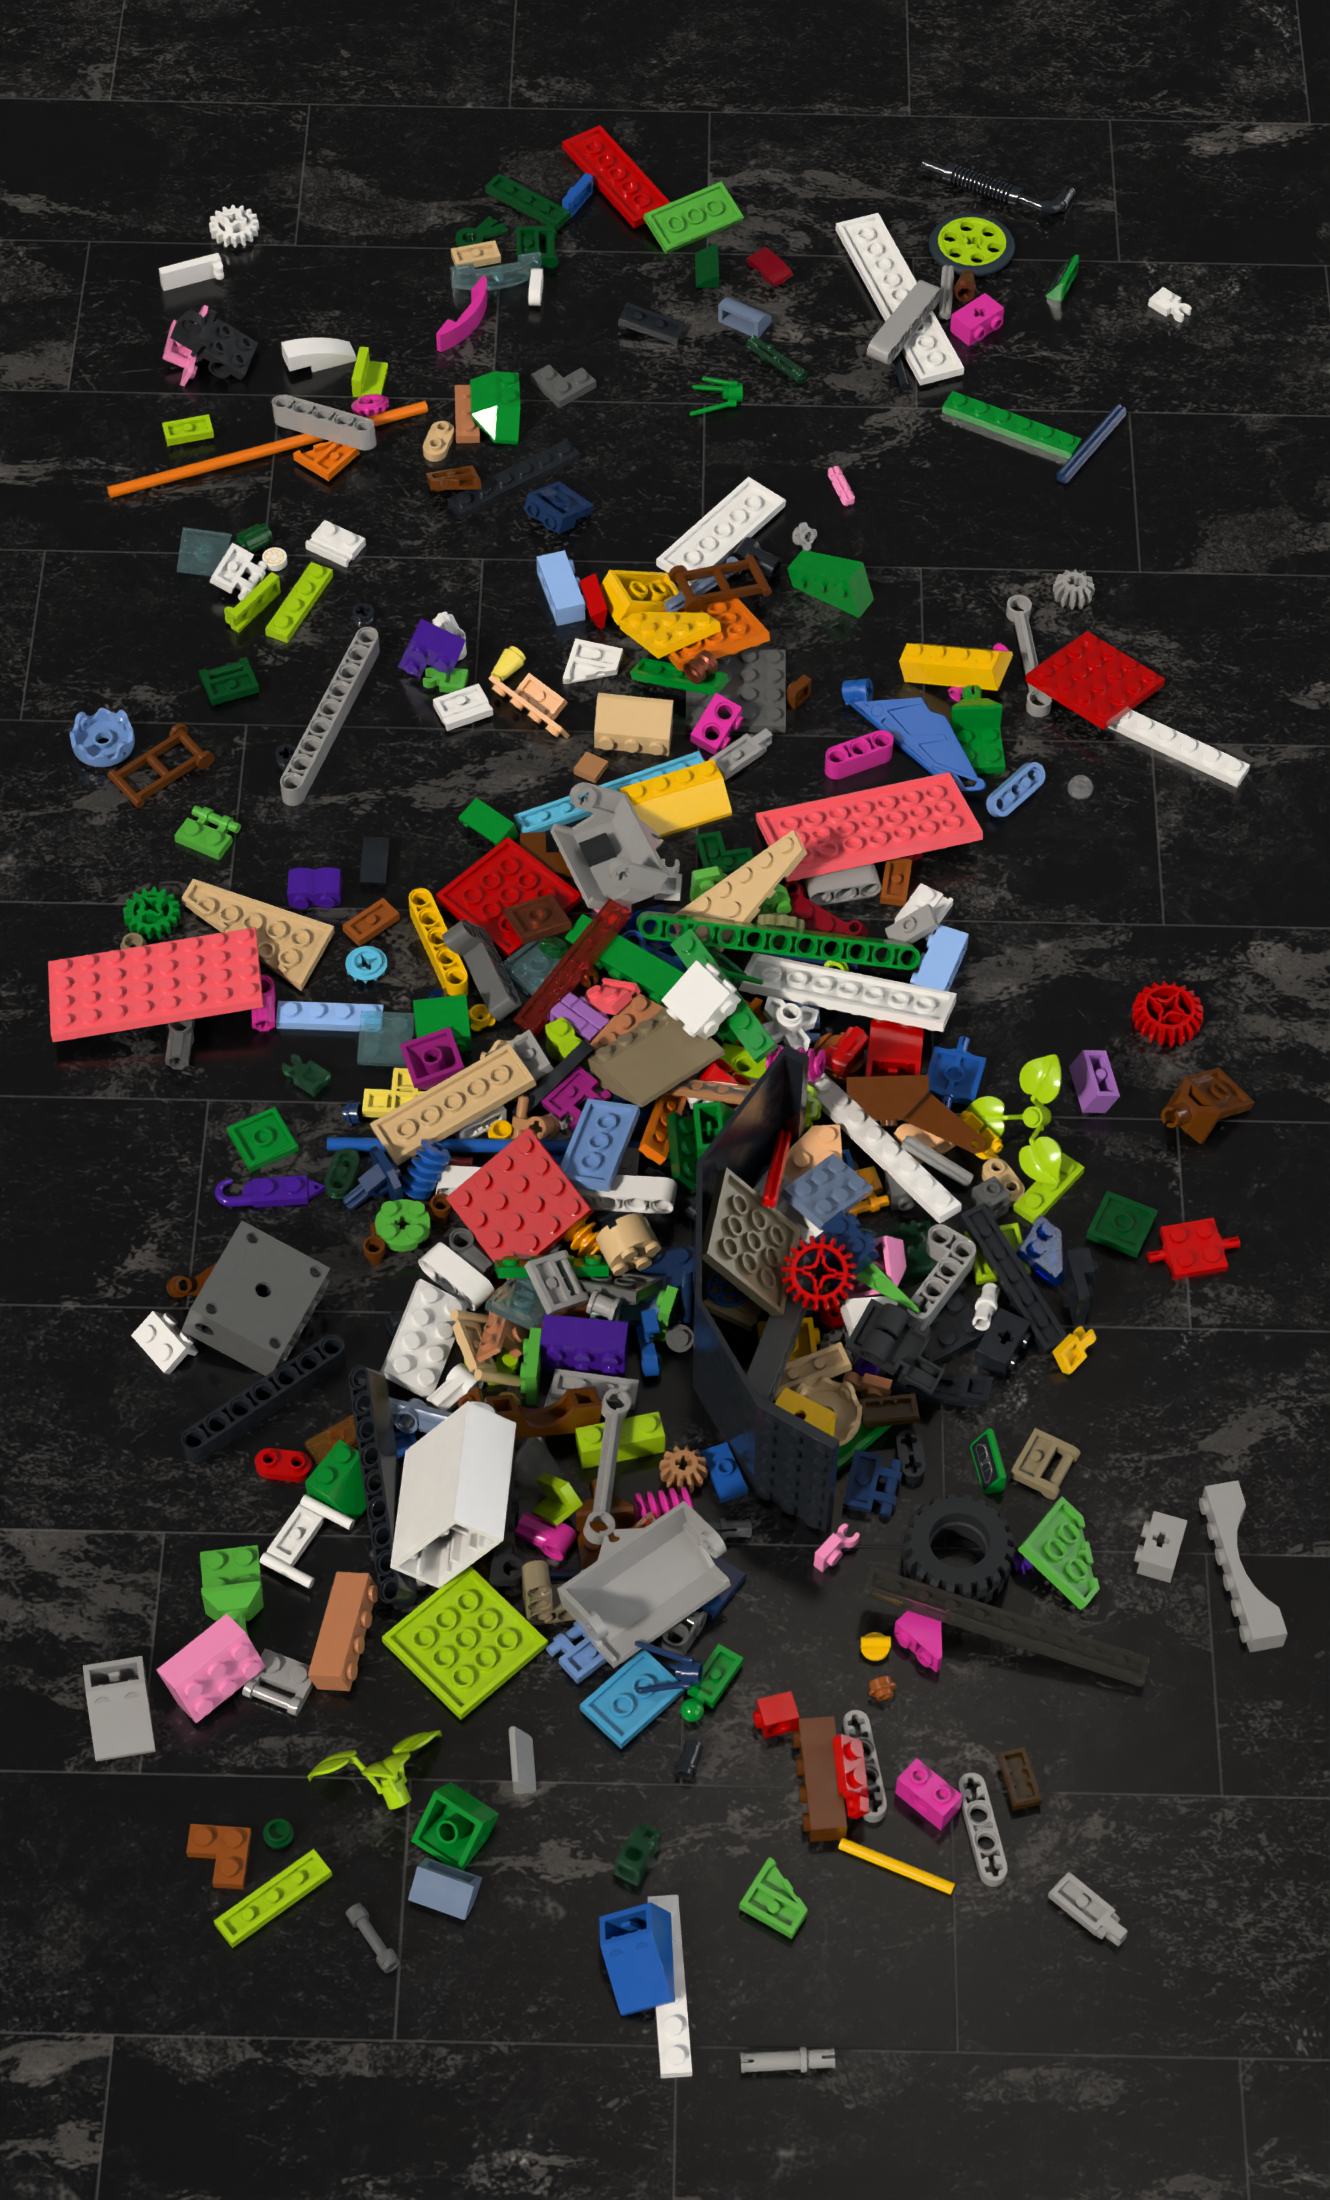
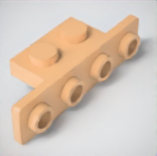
(536, 698)

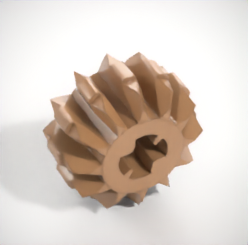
(693, 1464)

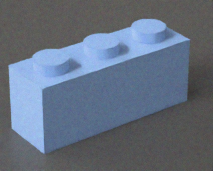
(561, 587)
(942, 959)

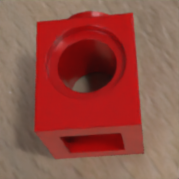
(776, 1714)

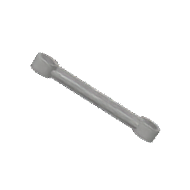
(1028, 653)
(607, 1466)

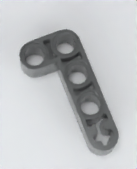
(485, 967)

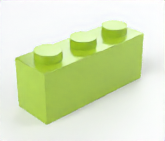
(639, 1437)

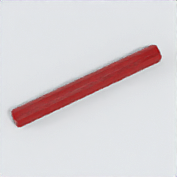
(776, 1169)

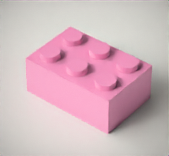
(211, 1668)

